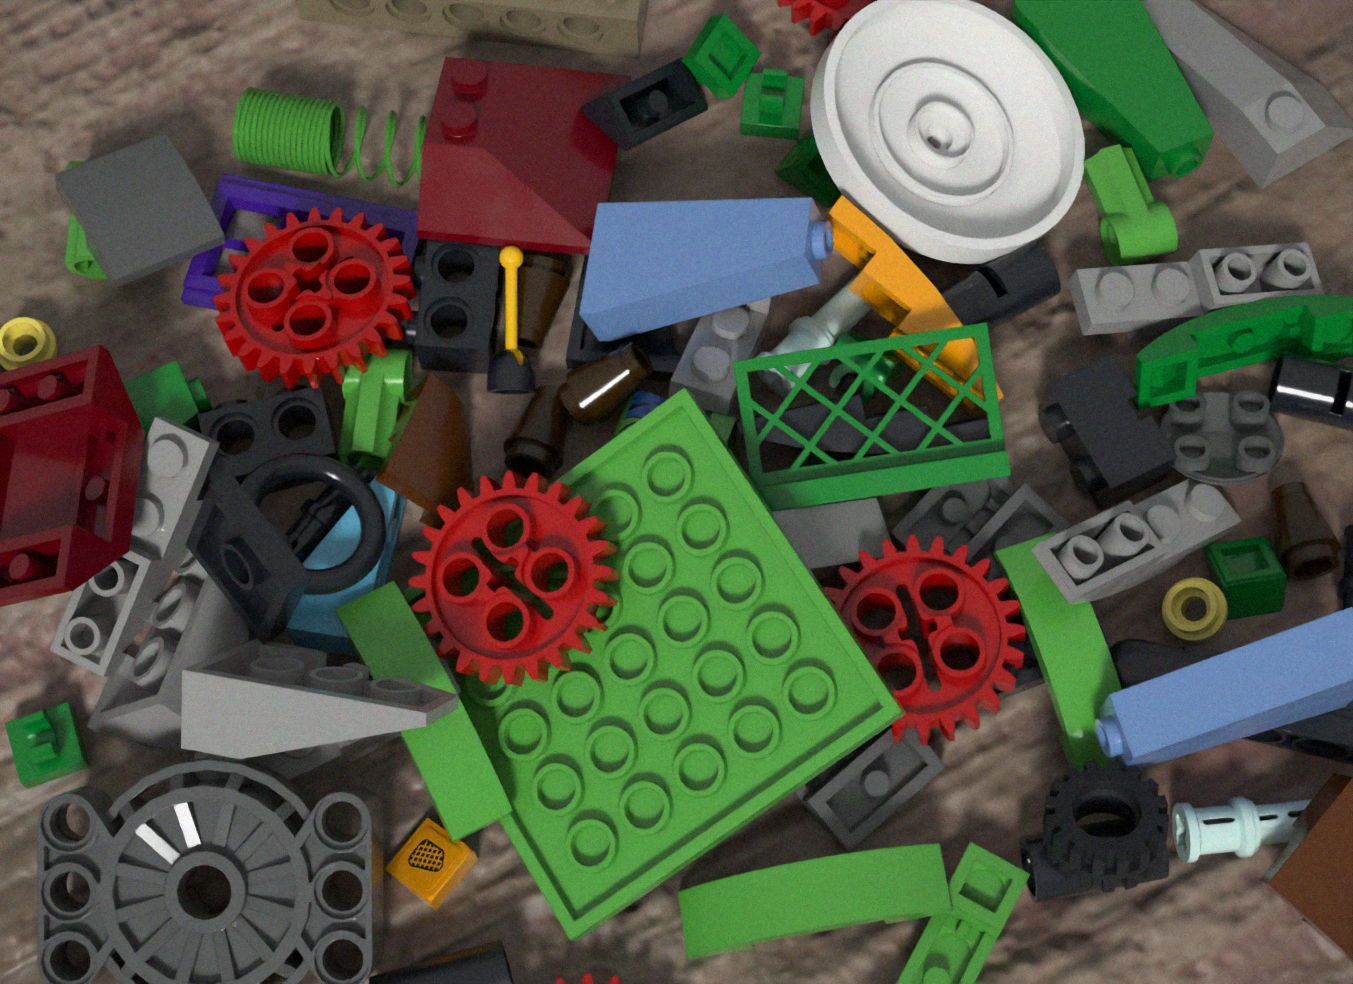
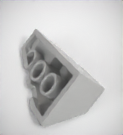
(1252, 98)
(187, 627)
(288, 699)

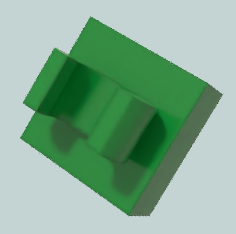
(721, 57)
(772, 105)
(885, 370)
(47, 745)

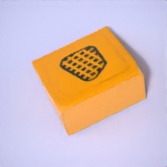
(431, 863)

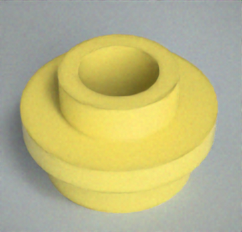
(23, 331)
(1184, 593)

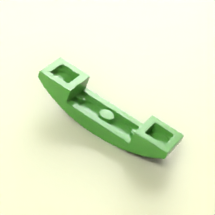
(1067, 650)
(446, 751)
(814, 898)
(960, 941)

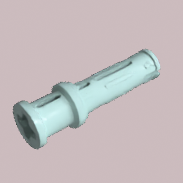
(815, 332)
(1232, 827)

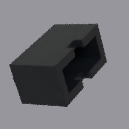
(1101, 434)

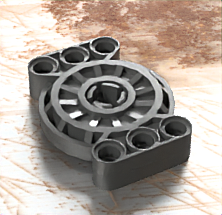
(278, 870)

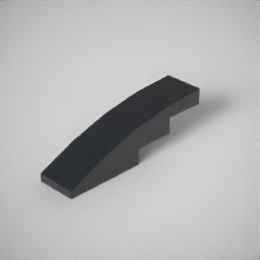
(902, 431)

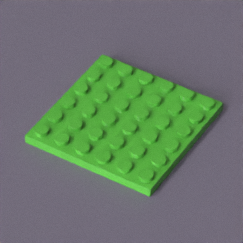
(699, 700)

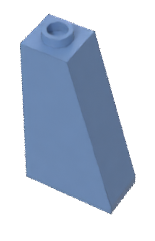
(697, 258)
(1232, 694)

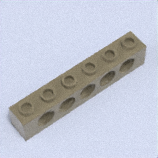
(568, 25)

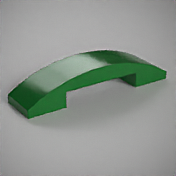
(1241, 337)

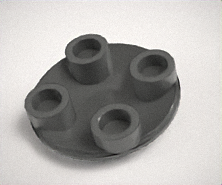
(1223, 437)

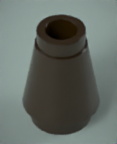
(540, 296)
(604, 384)
(538, 435)
(1302, 534)

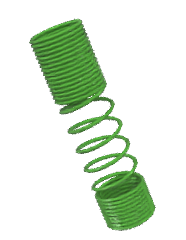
(308, 135)

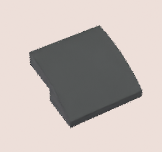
(140, 209)
(980, 515)
(868, 785)

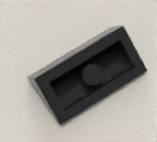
(647, 105)

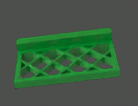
(880, 473)

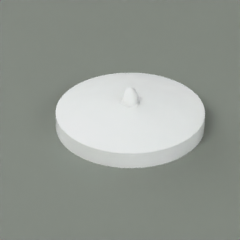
(947, 128)

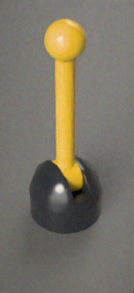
(511, 370)

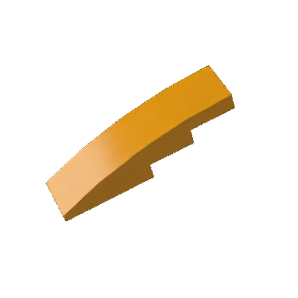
(904, 297)

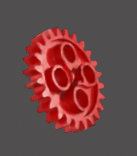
(308, 283)
(551, 534)
(973, 622)

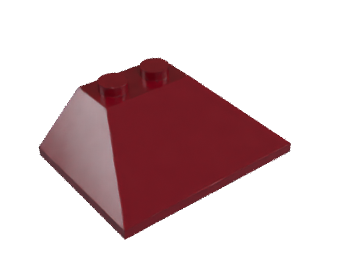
(515, 156)
(65, 473)

